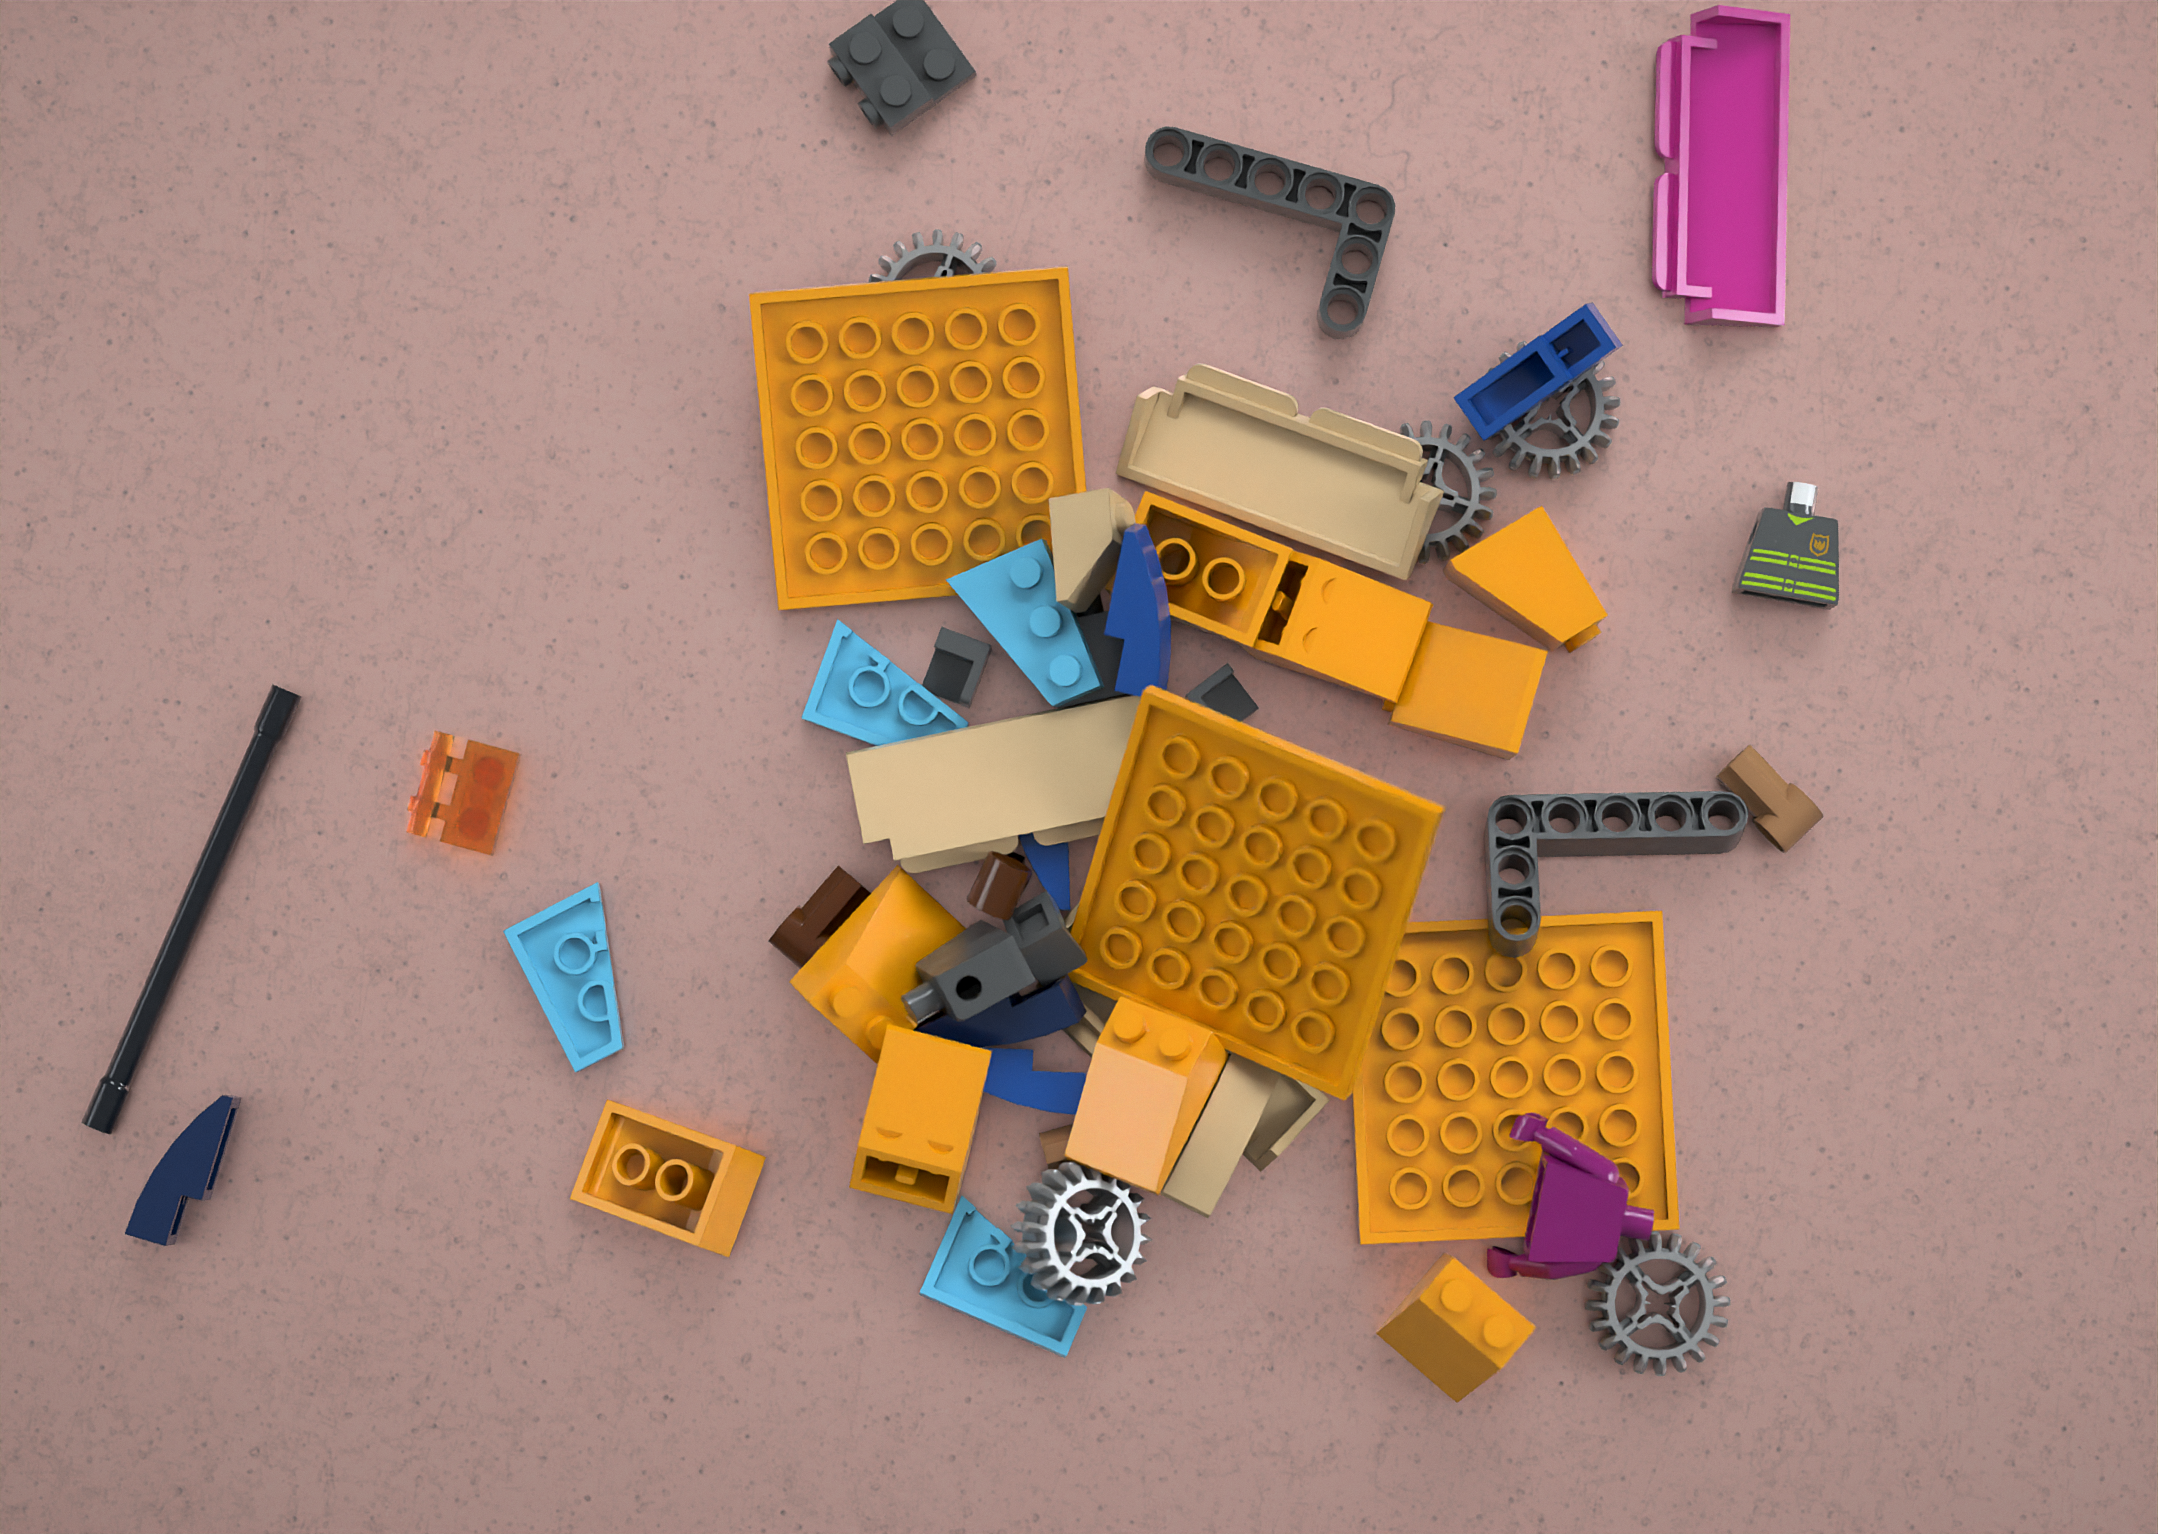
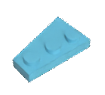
(1020, 609)
(871, 697)
(572, 974)
(982, 1279)

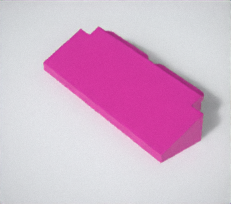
(1725, 167)

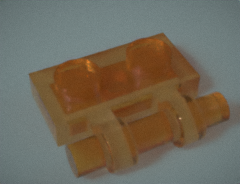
(478, 795)

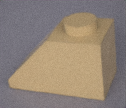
(1087, 543)

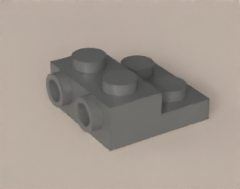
(899, 63)

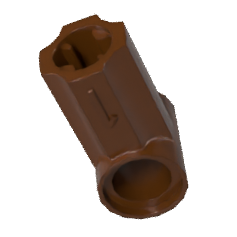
(1000, 884)
(819, 918)

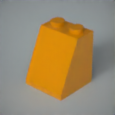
(1531, 582)
(1469, 690)
(1455, 1328)

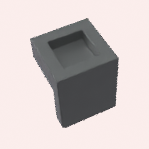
(956, 667)
(1224, 695)
(1045, 939)

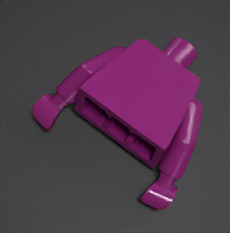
(1573, 1211)

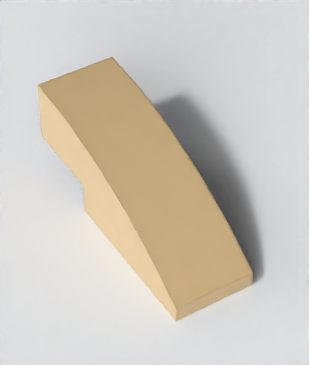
(1220, 1134)

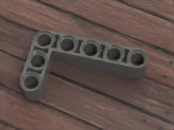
(1289, 203)
(1591, 838)

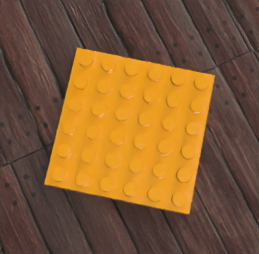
(913, 428)
(1251, 889)
(1492, 1037)

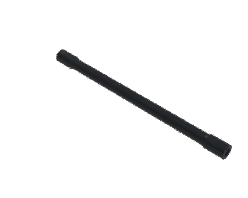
(114, 1085)

